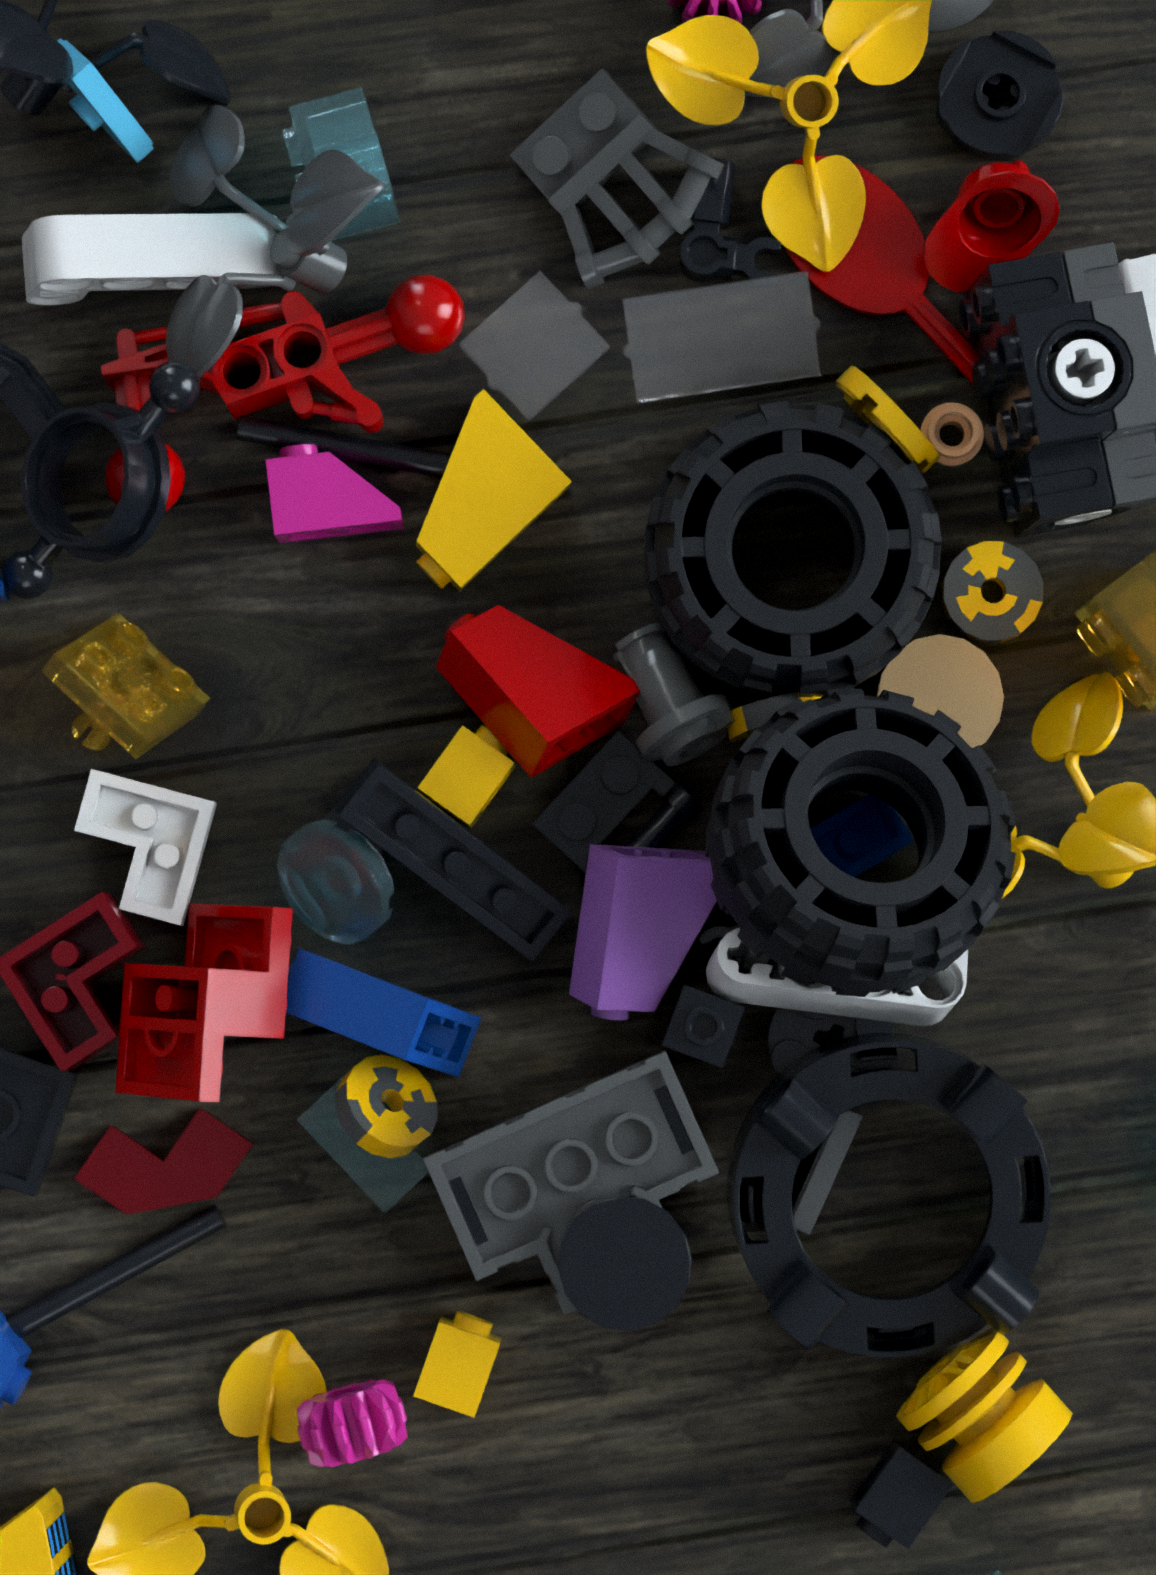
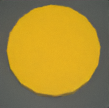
(878, 408)

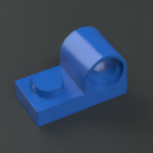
(861, 835)

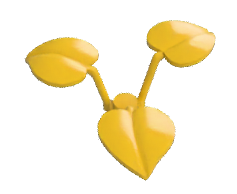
(705, 75)
(1119, 821)
(259, 1395)

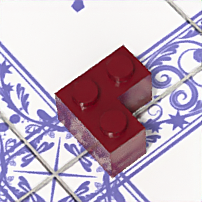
(55, 976)

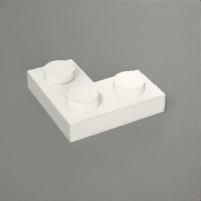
(167, 834)

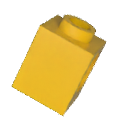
(468, 774)
(458, 1363)

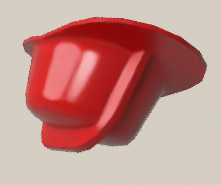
(994, 220)

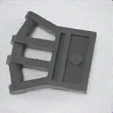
(587, 146)

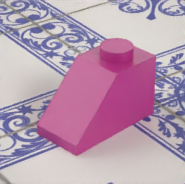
(324, 498)

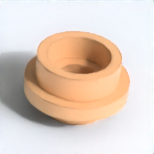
(966, 421)

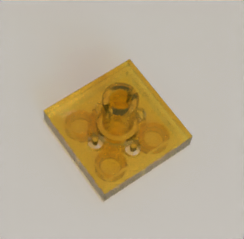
(124, 687)

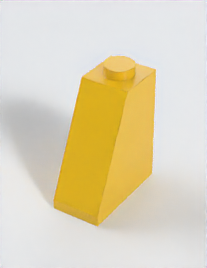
(486, 495)

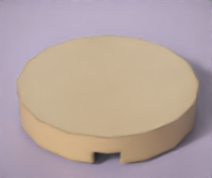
(949, 677)

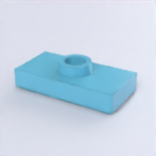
(101, 107)

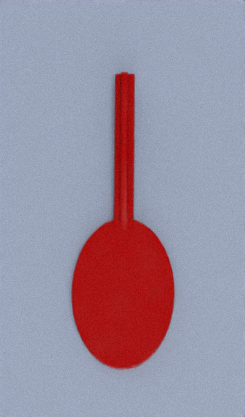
(888, 271)

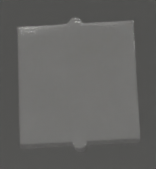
(534, 346)

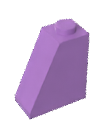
(637, 925)

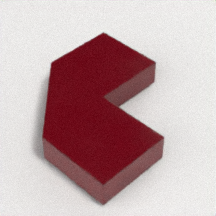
(142, 1181)

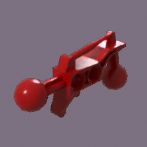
(420, 315)

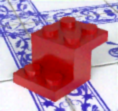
(179, 1015)

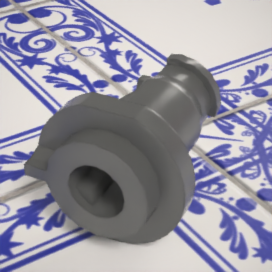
(677, 712)

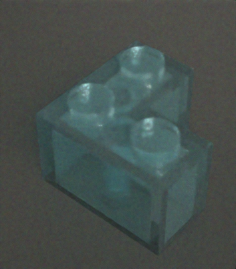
(343, 125)

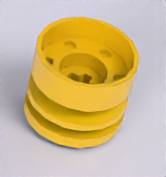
(993, 1425)

